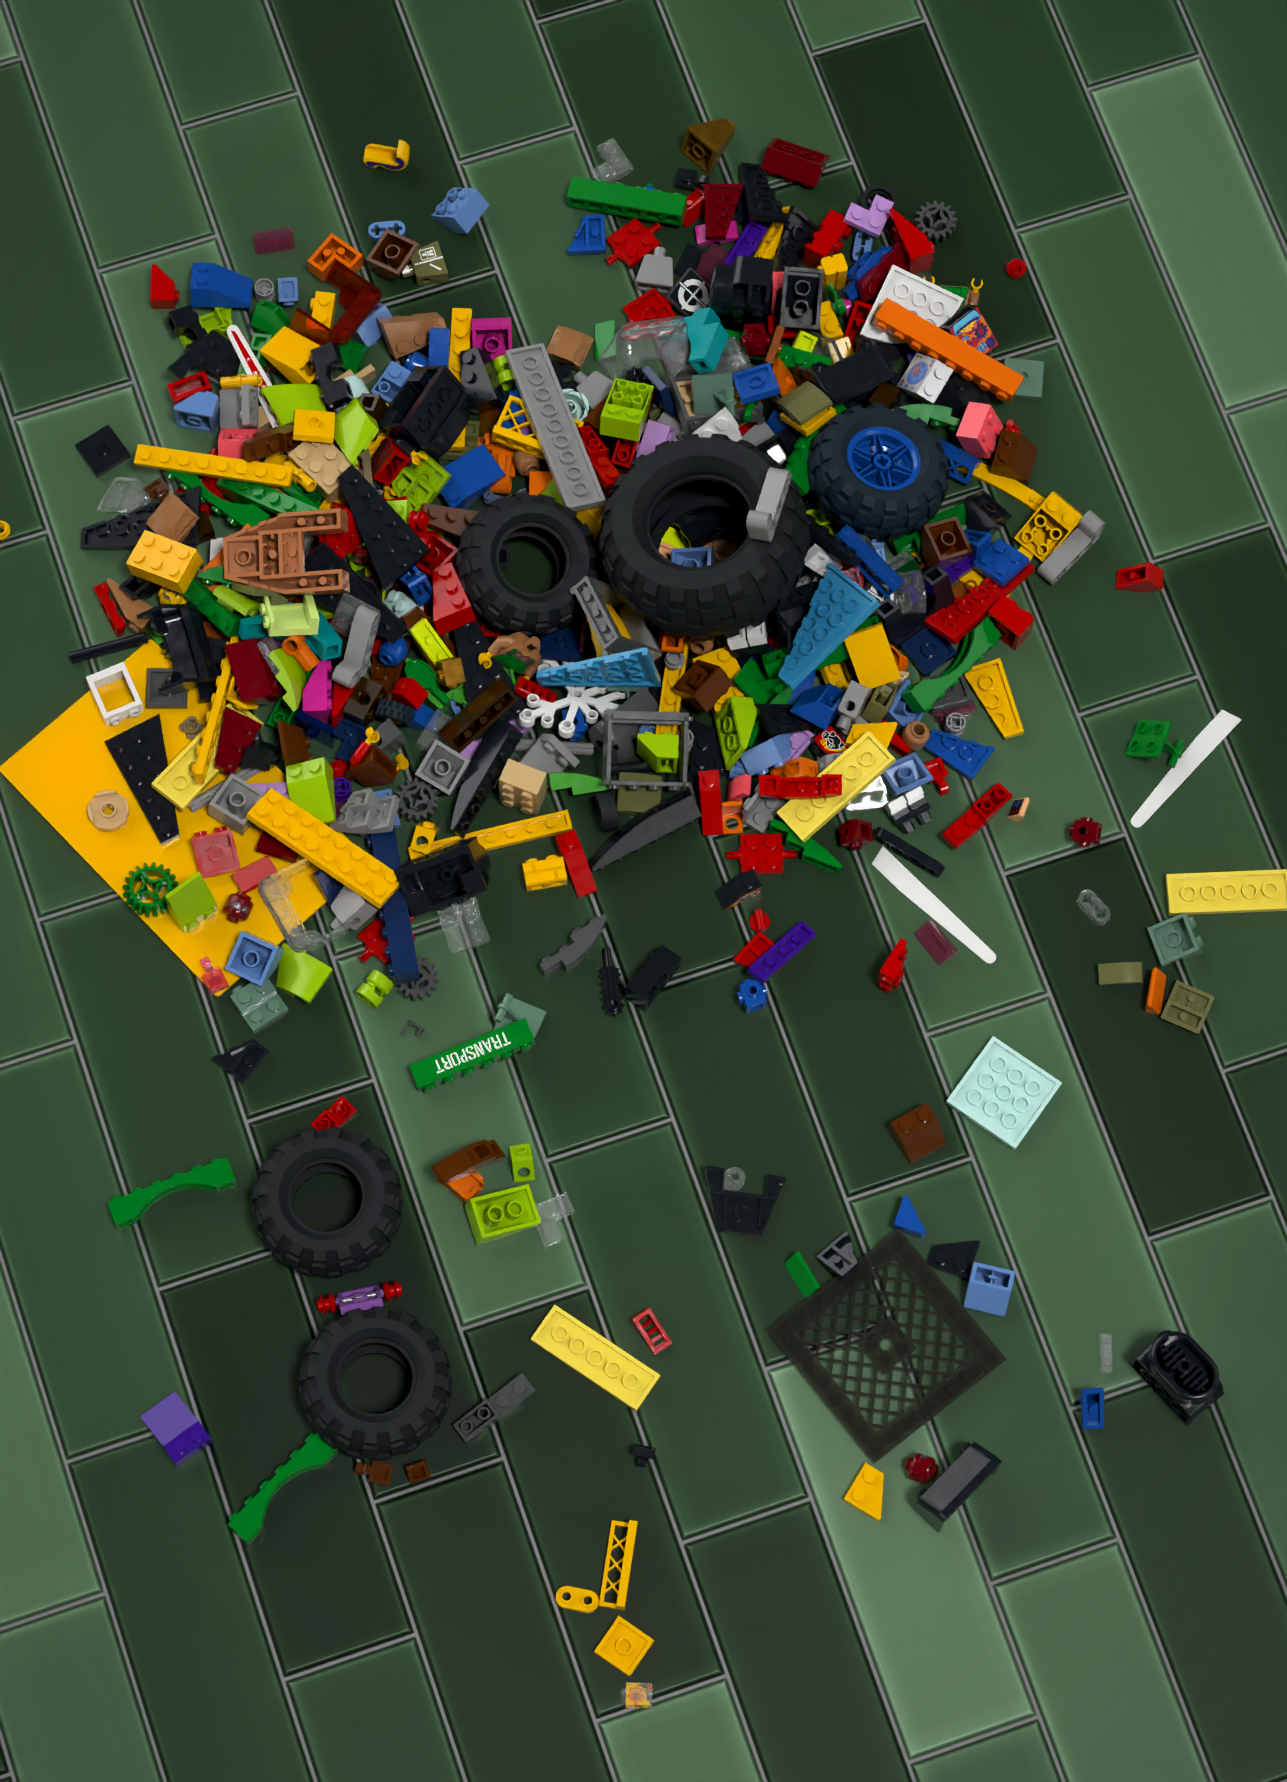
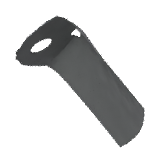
(625, 733)

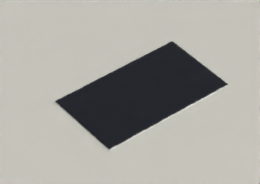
(689, 259)

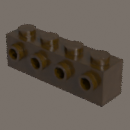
(478, 715)

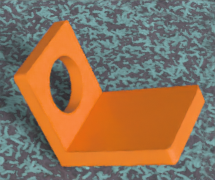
(732, 810)

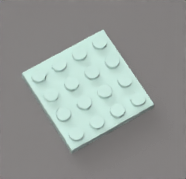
(1003, 1093)

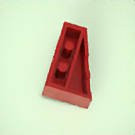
(827, 240)
(450, 601)

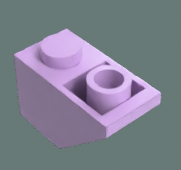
(654, 434)

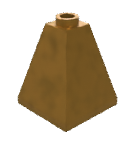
(707, 142)

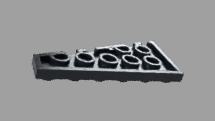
(128, 528)
(386, 535)
(325, 558)
(470, 644)
(141, 760)

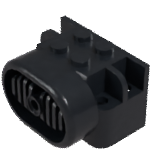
(742, 291)
(428, 411)
(444, 876)
(1179, 1374)

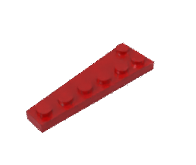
(969, 610)

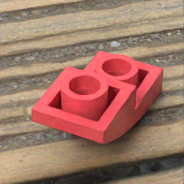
(739, 788)

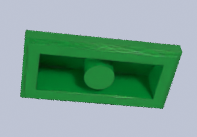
(603, 336)
(802, 1275)

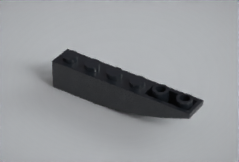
(484, 773)
(646, 829)

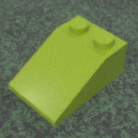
(735, 727)
(312, 788)
(191, 903)
(502, 1214)

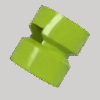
(504, 373)
(373, 991)

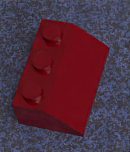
(794, 162)
(252, 673)

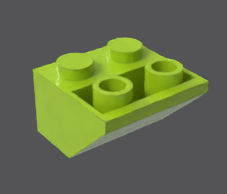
(659, 751)

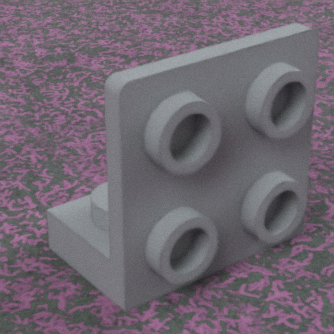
(239, 407)
(549, 755)
(760, 810)

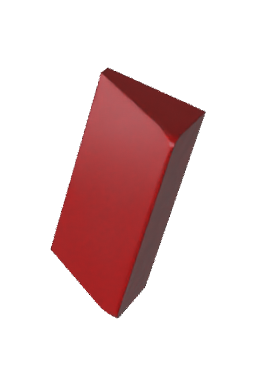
(695, 207)
(251, 876)

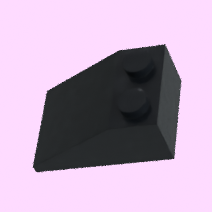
(801, 298)

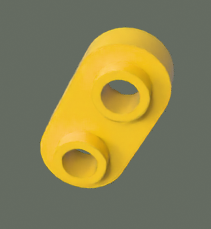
(577, 1598)

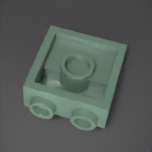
(1176, 939)
(258, 1004)

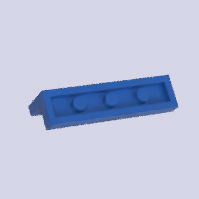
(963, 458)
(871, 560)

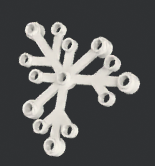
(576, 698)

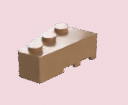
(408, 332)

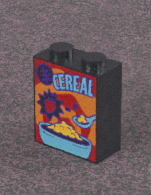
(972, 329)

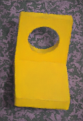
(234, 697)
(427, 830)

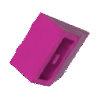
(319, 692)

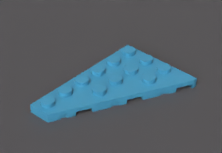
(834, 614)
(621, 669)

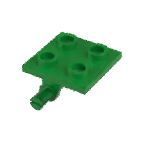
(757, 683)
(1150, 740)

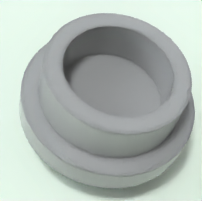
(674, 660)

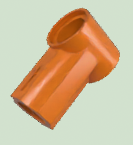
(505, 484)
(300, 652)

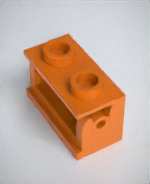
(797, 768)
(466, 1187)

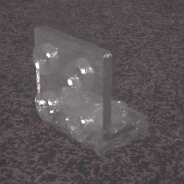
(732, 358)
(463, 926)

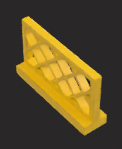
(516, 439)

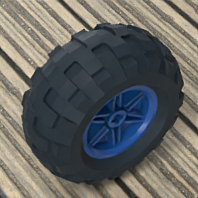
(887, 451)

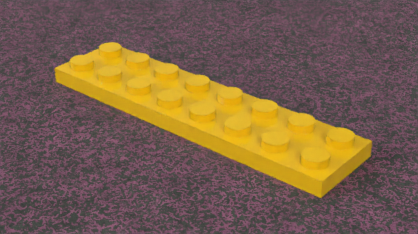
(324, 847)

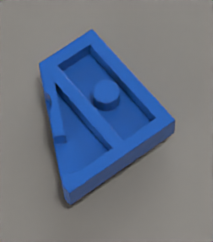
(590, 236)

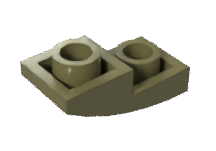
(1120, 973)

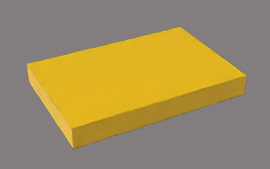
(872, 656)

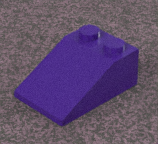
(176, 1429)

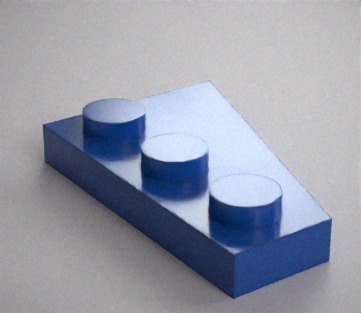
(959, 754)

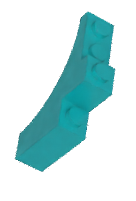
(706, 339)
(325, 644)

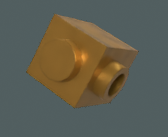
(450, 672)

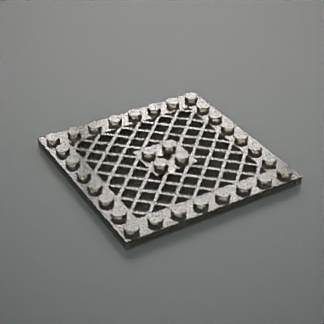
(879, 1444)

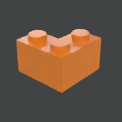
(330, 250)

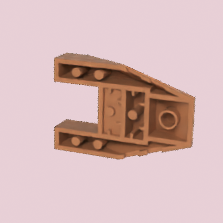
(274, 554)

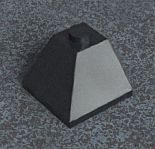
(985, 513)

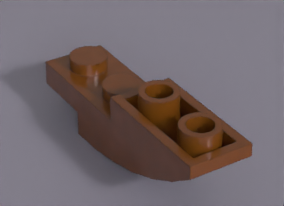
(270, 442)
(468, 1160)

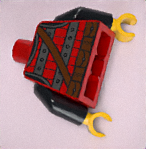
(390, 460)

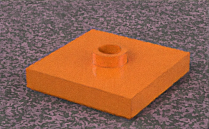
(784, 377)

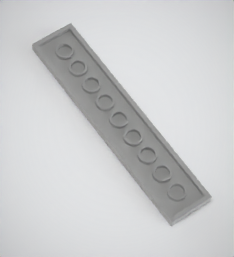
(555, 427)

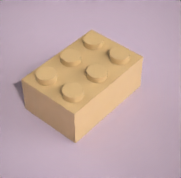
(323, 464)
(522, 787)

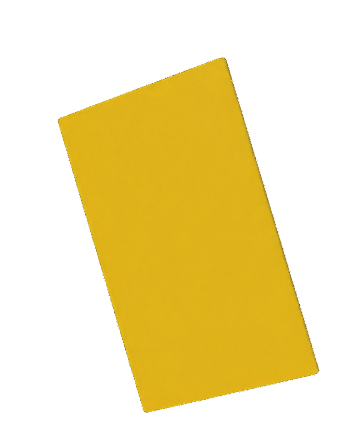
(71, 765)

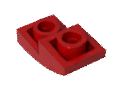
(336, 1115)

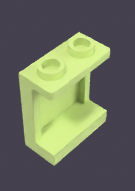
(290, 618)

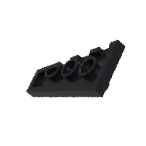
(759, 196)
(793, 240)
(779, 720)

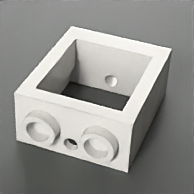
(106, 677)

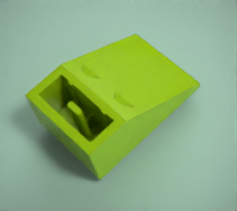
(626, 409)

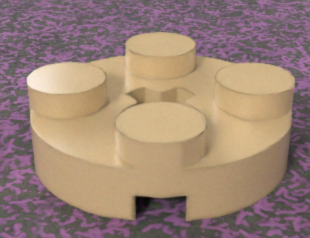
(108, 822)

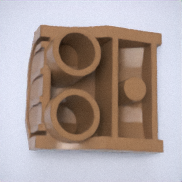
(569, 347)
(172, 519)

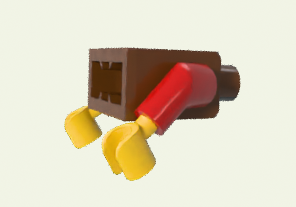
(371, 765)

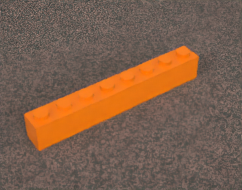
(948, 349)

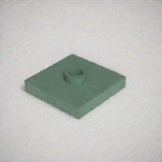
(1033, 377)

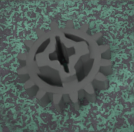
(943, 226)
(422, 804)
(425, 980)

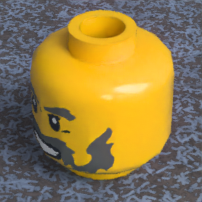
(171, 596)

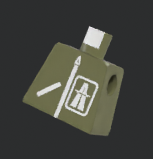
(427, 266)

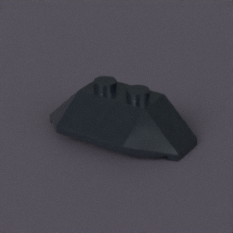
(958, 394)

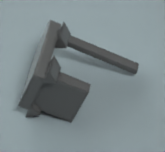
(420, 1029)

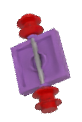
(362, 1298)

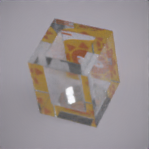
(637, 1695)

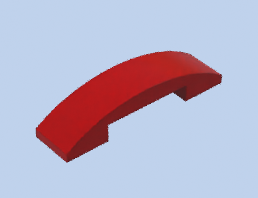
(800, 787)

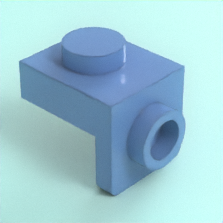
(288, 290)

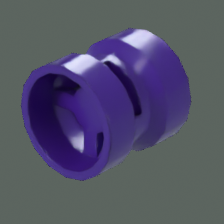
(344, 792)

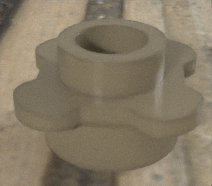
(185, 727)

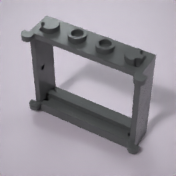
(692, 423)
(592, 597)
(646, 717)

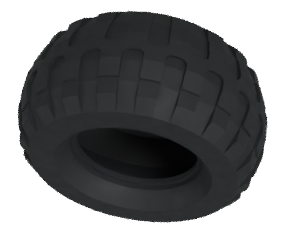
(712, 597)

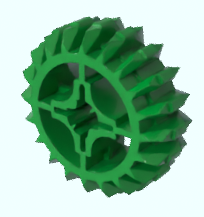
(145, 894)

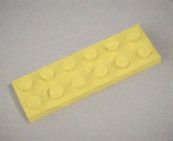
(859, 768)
(177, 781)
(1227, 892)
(595, 1358)

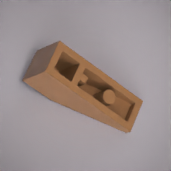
(129, 608)

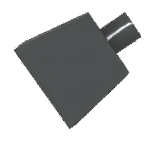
(390, 738)

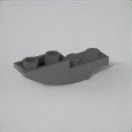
(581, 941)
(494, 1408)

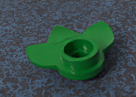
(838, 304)

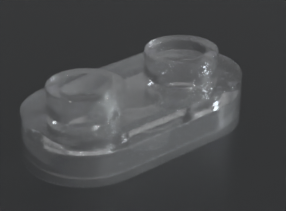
(729, 1183)

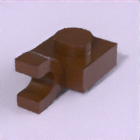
(156, 489)
(378, 1473)

